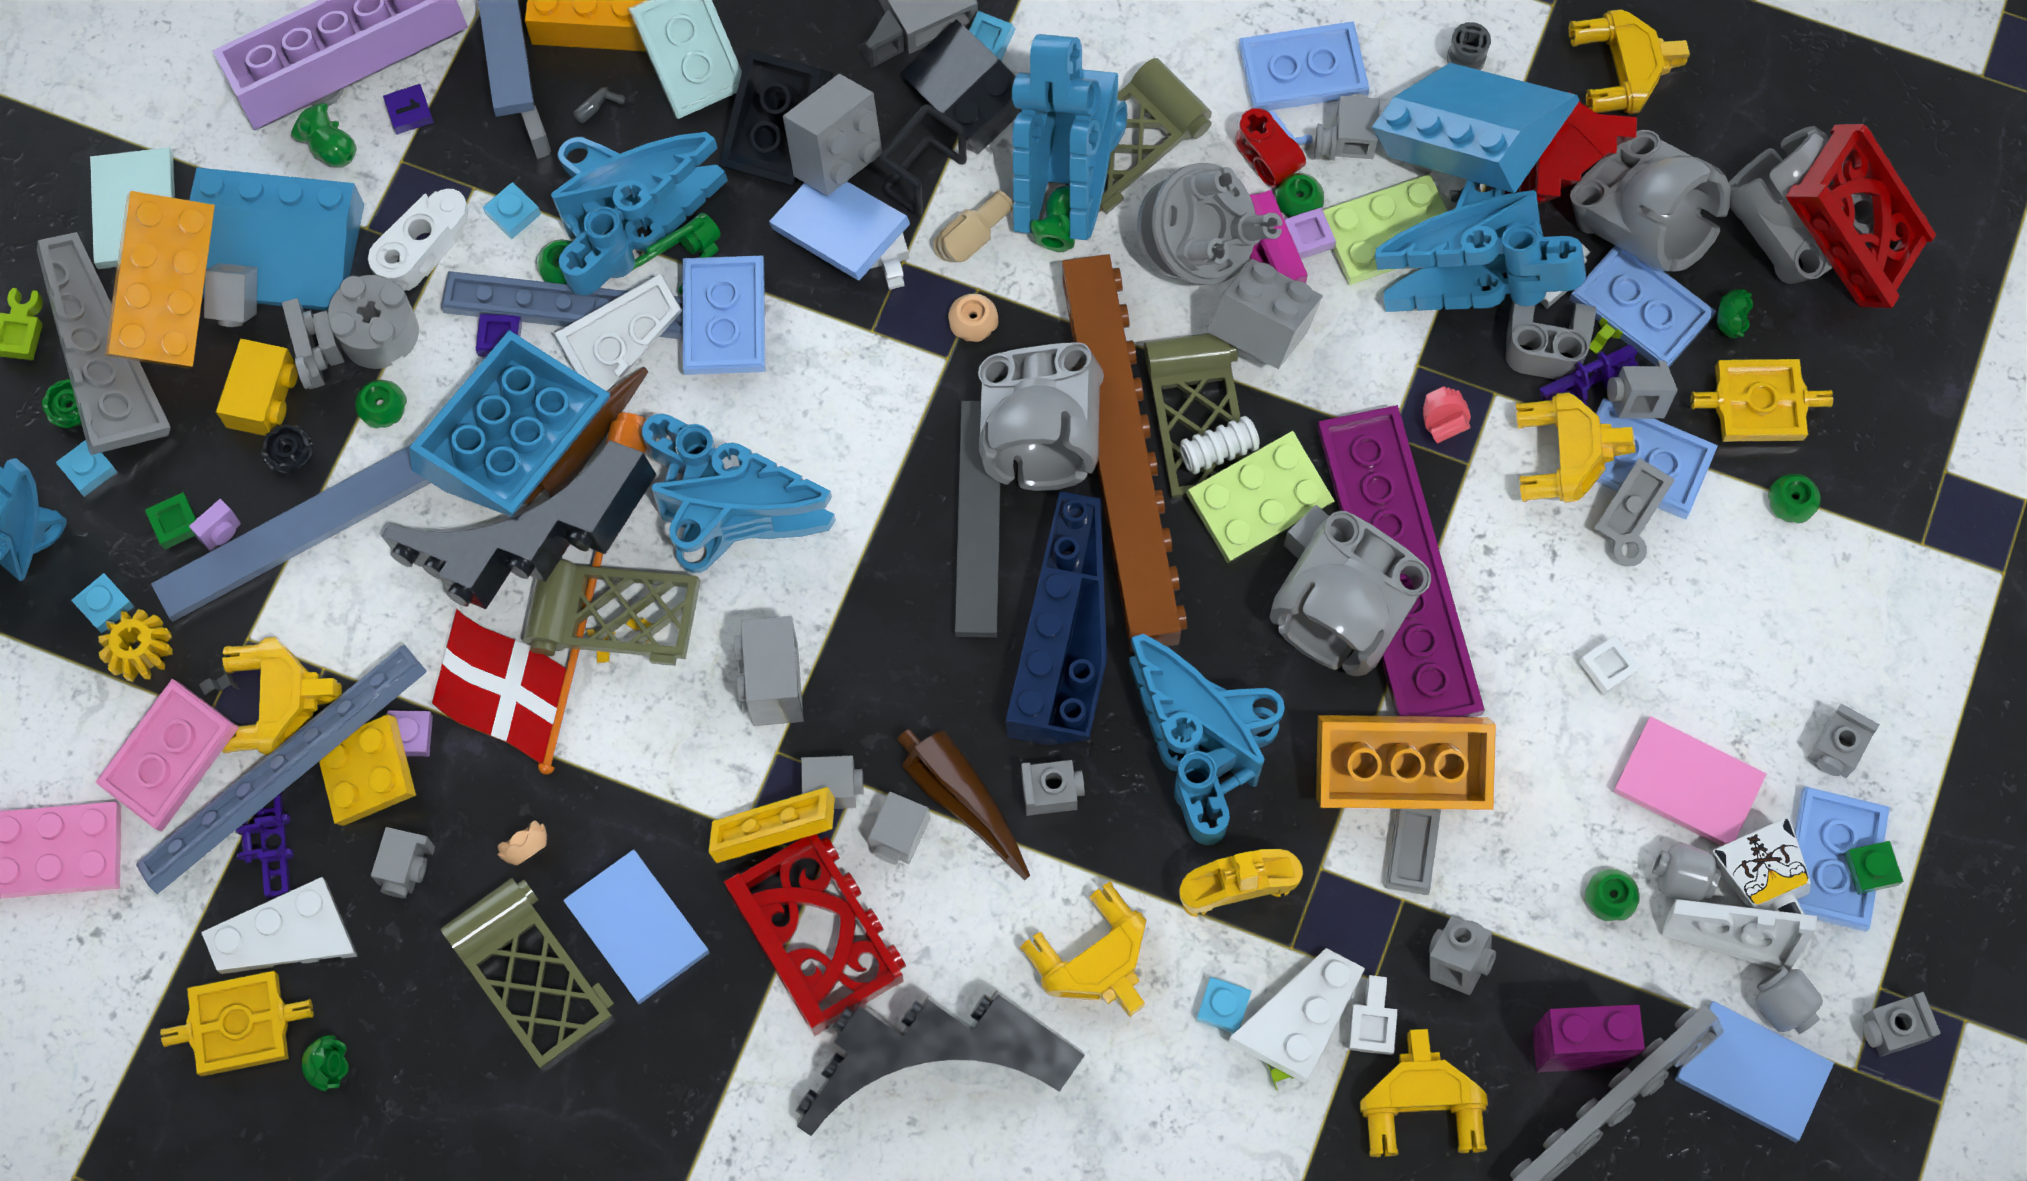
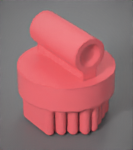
(1445, 413)

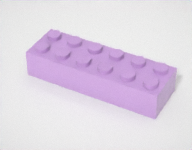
(328, 49)

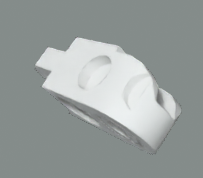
(440, 216)

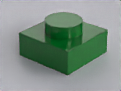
(172, 520)
(1873, 867)

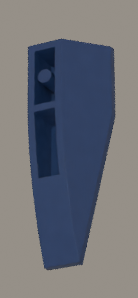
(1065, 634)

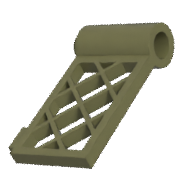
(1171, 108)
(1184, 363)
(558, 612)
(495, 924)

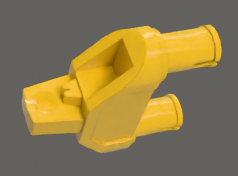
(1637, 56)
(1583, 447)
(286, 694)
(1240, 879)
(1104, 968)
(1419, 1085)

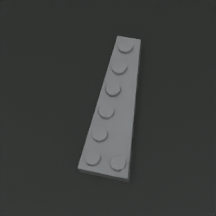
(110, 392)
(1563, 1147)

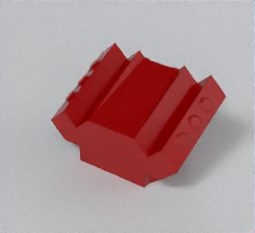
(1575, 148)

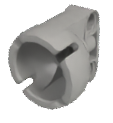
(1652, 202)
(1762, 206)
(1040, 415)
(1348, 595)

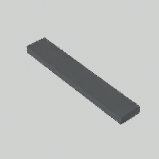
(976, 535)

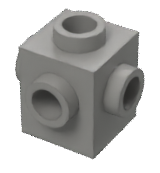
(1461, 954)

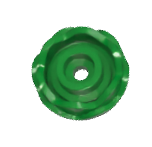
(1297, 183)
(548, 261)
(1734, 312)
(56, 407)
(380, 415)
(1785, 506)
(1609, 908)
(325, 1063)

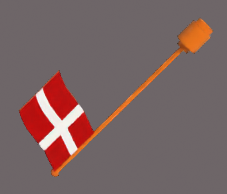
(504, 686)

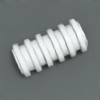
(1219, 444)

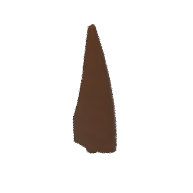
(587, 442)
(954, 784)

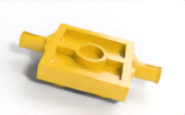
(1761, 400)
(237, 1023)

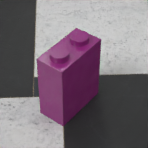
(1588, 1038)

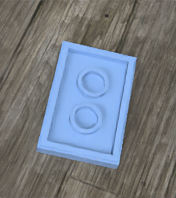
(1303, 66)
(841, 228)
(1644, 304)
(723, 315)
(1665, 448)
(1825, 831)
(636, 926)
(1758, 1074)

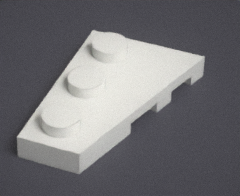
(620, 332)
(282, 931)
(1742, 932)
(1301, 1016)

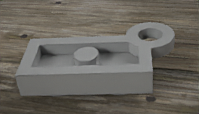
(308, 358)
(1633, 508)

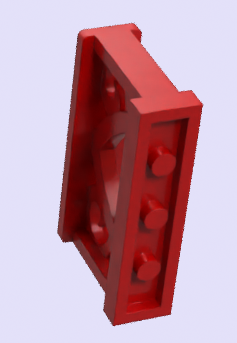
(1896, 216)
(811, 990)

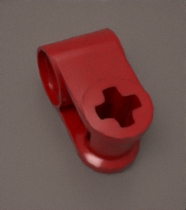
(1268, 148)

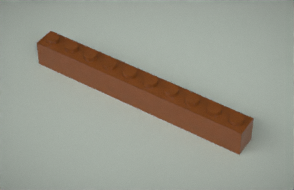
(1124, 464)

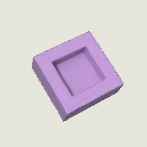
(1311, 233)
(215, 525)
(415, 731)

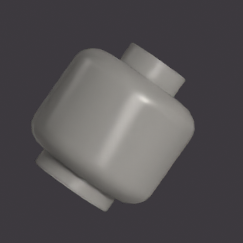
(1686, 873)
(1789, 1000)

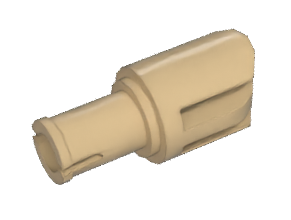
(971, 229)

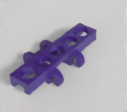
(1579, 379)
(266, 855)

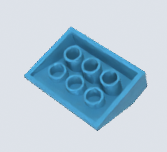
(1473, 125)
(287, 227)
(506, 426)

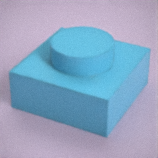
(992, 33)
(512, 210)
(86, 470)
(102, 602)
(1223, 1005)

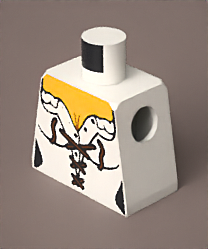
(1766, 868)

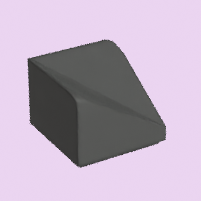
(884, 42)

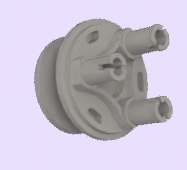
(1201, 224)

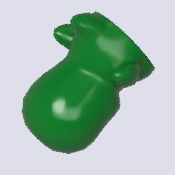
(323, 136)
(1054, 229)

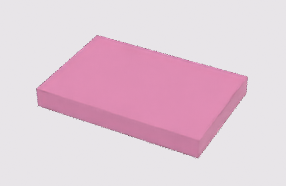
(167, 755)
(1689, 782)

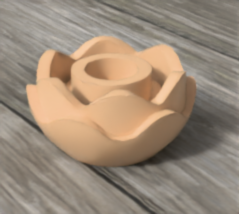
(976, 328)
(523, 844)

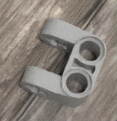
(1548, 342)

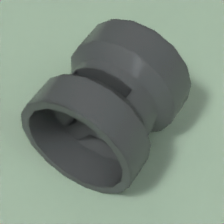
(1469, 45)

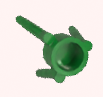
(695, 236)

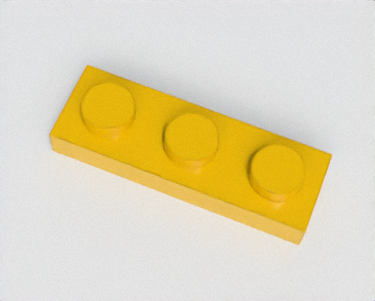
(772, 825)

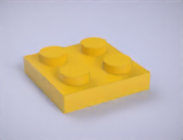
(367, 771)

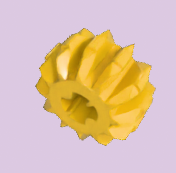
(139, 629)

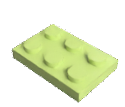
(1374, 219)
(1259, 496)

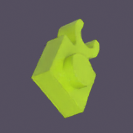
(20, 329)

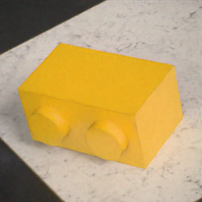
(257, 387)

